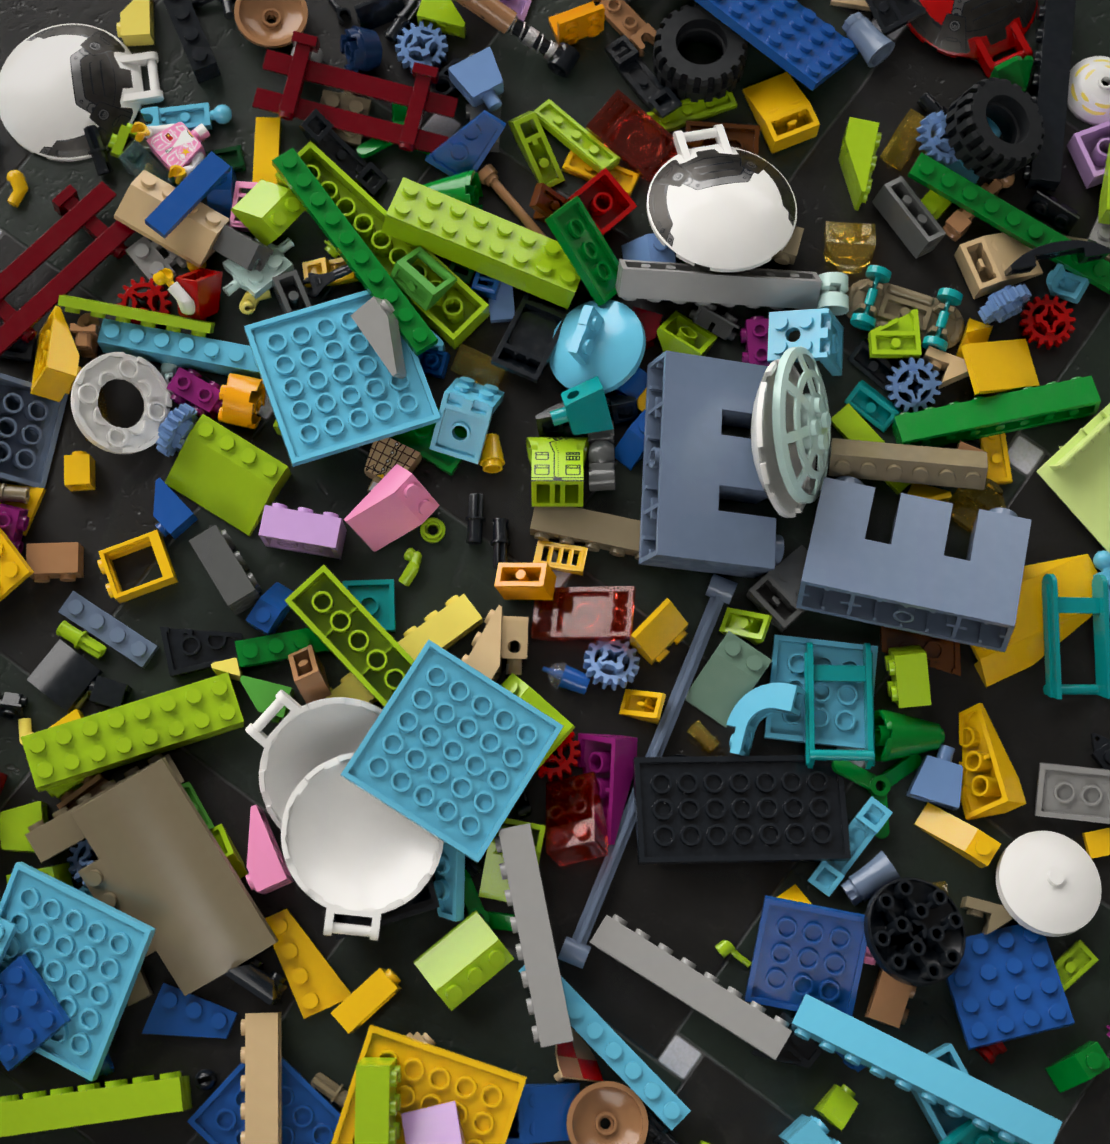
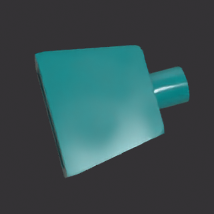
(584, 408)

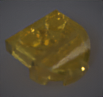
(849, 245)
(969, 501)

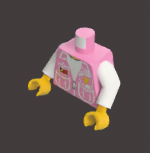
(174, 146)

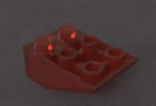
(575, 820)

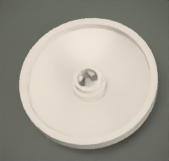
(1048, 883)

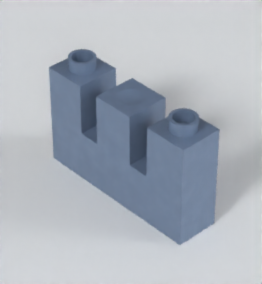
(694, 466)
(910, 579)

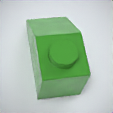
(263, 694)

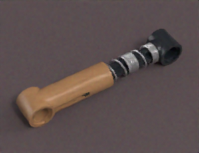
(560, 57)

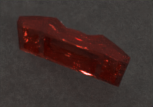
(633, 135)
(585, 614)

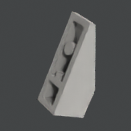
(382, 332)

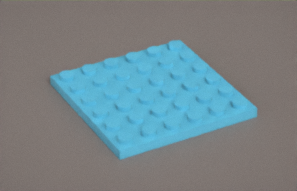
(332, 384)
(452, 751)
(83, 955)

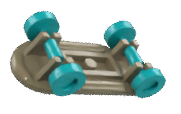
(877, 302)

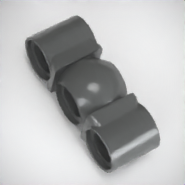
(602, 460)

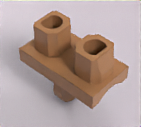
(86, 335)

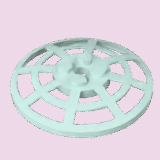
(811, 424)

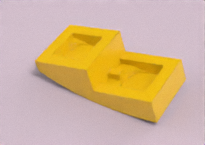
(323, 265)

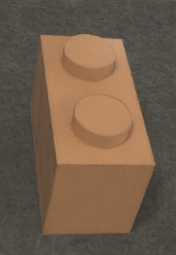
(55, 561)
(309, 674)
(889, 1000)

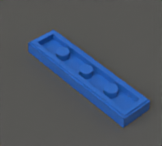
(187, 195)

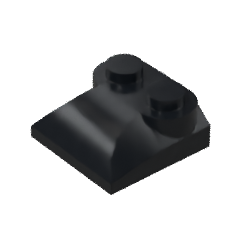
(258, 981)

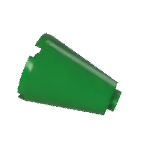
(462, 186)
(904, 735)

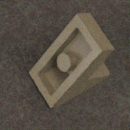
(995, 913)

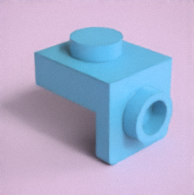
(1066, 285)

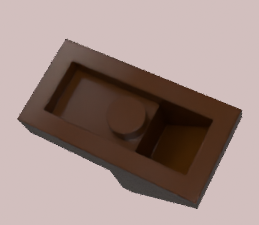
(545, 201)

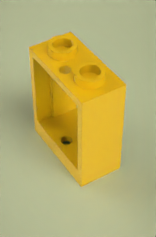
(149, 539)
(367, 999)

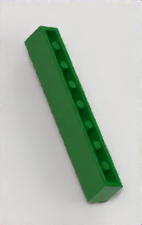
(998, 413)

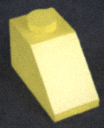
(137, 23)

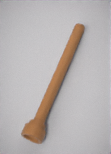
(489, 176)

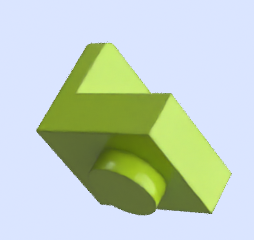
(118, 141)

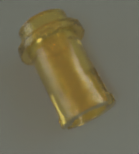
(703, 737)

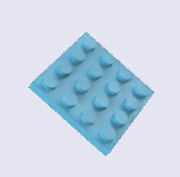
(836, 704)

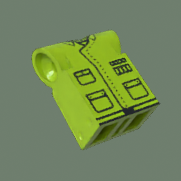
(557, 470)

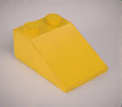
(55, 359)

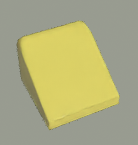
(230, 666)

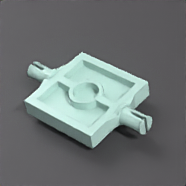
(257, 281)

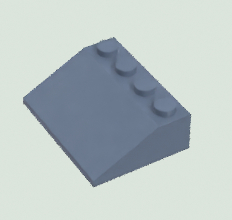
(27, 433)

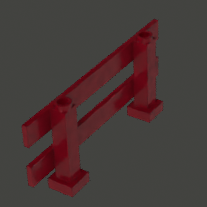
(301, 69)
(78, 215)

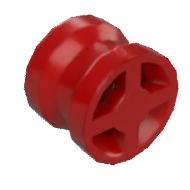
(989, 1052)

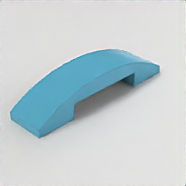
(861, 831)

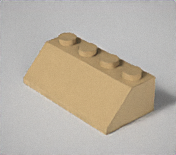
(190, 239)

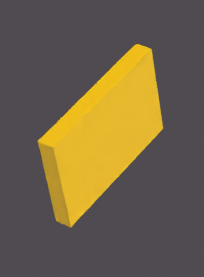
(999, 366)

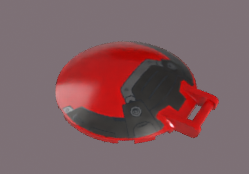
(976, 28)

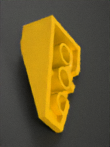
(988, 775)

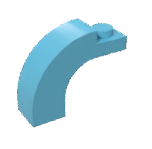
(756, 706)

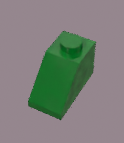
(1078, 1066)

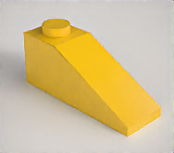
(958, 835)

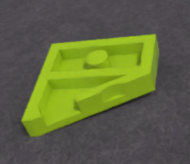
(897, 338)

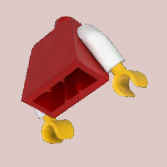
(195, 291)

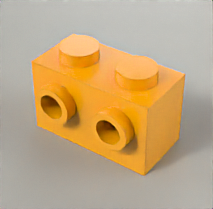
(525, 581)

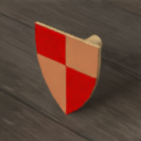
(576, 1061)

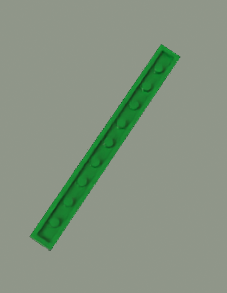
(1003, 216)
(353, 249)

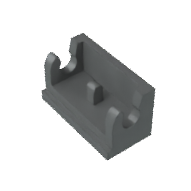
(242, 248)

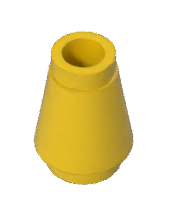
(492, 455)

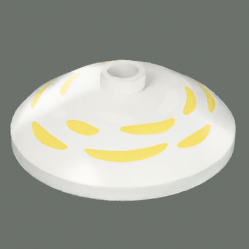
(1086, 94)

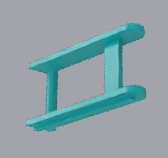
(1099, 607)
(839, 673)

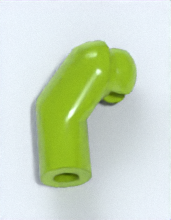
(411, 570)

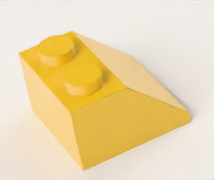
(659, 632)

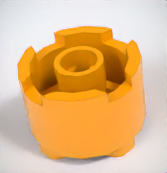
(241, 400)

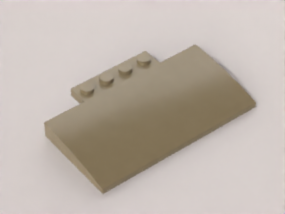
(172, 875)

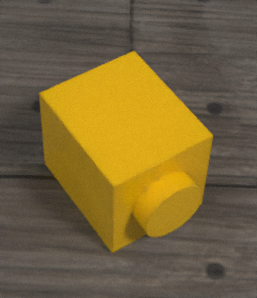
(79, 471)

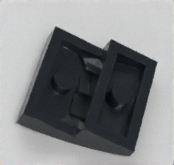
(64, 676)

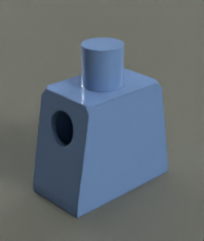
(478, 79)
(938, 780)

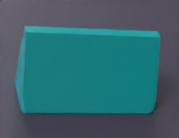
(872, 405)

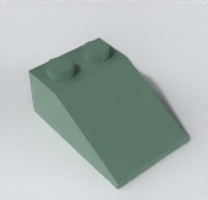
(727, 678)

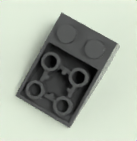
(779, 590)

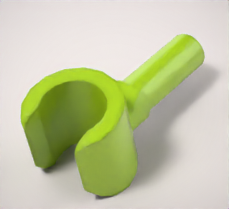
(725, 948)

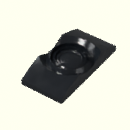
(530, 337)

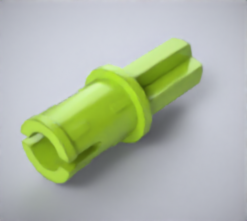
(81, 639)

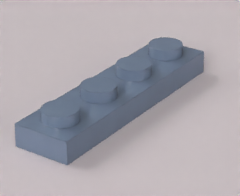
(108, 629)

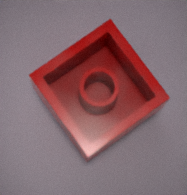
(605, 200)

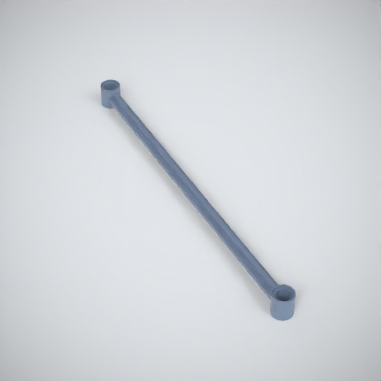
(576, 949)

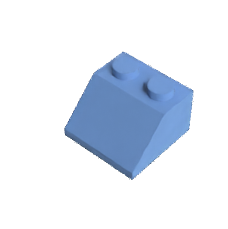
(647, 249)

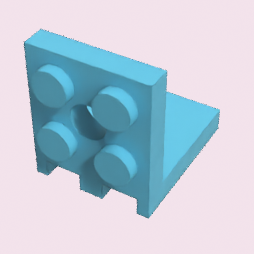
(819, 334)
(466, 406)

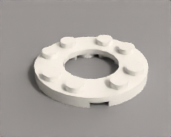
(86, 410)

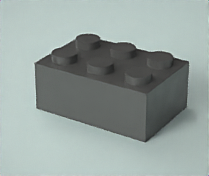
(227, 569)

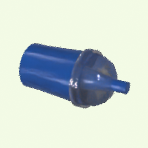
(567, 677)

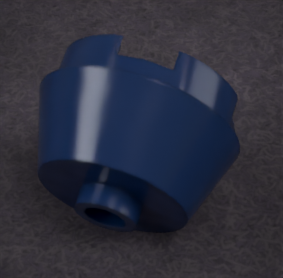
(361, 49)

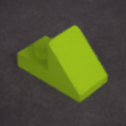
(746, 624)

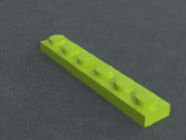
(125, 314)

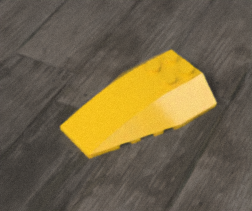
(1027, 640)

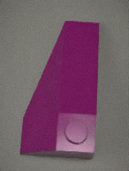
(612, 762)

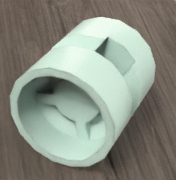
(833, 292)

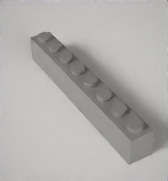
(698, 284)
(535, 936)
(691, 987)

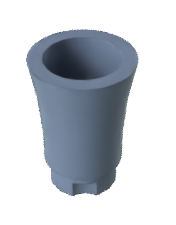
(868, 39)
(869, 879)

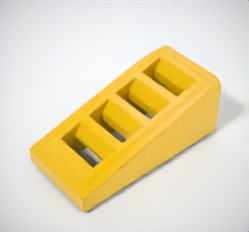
(571, 549)

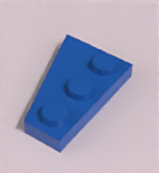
(468, 146)
(188, 1015)

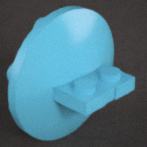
(599, 343)

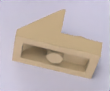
(953, 366)

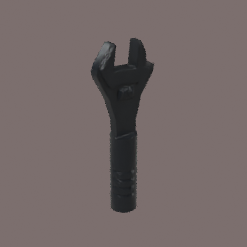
(320, 281)

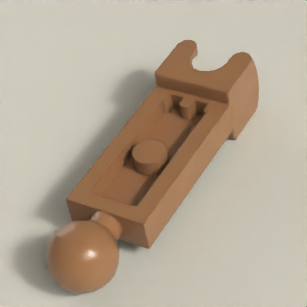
(628, 22)
(960, 220)

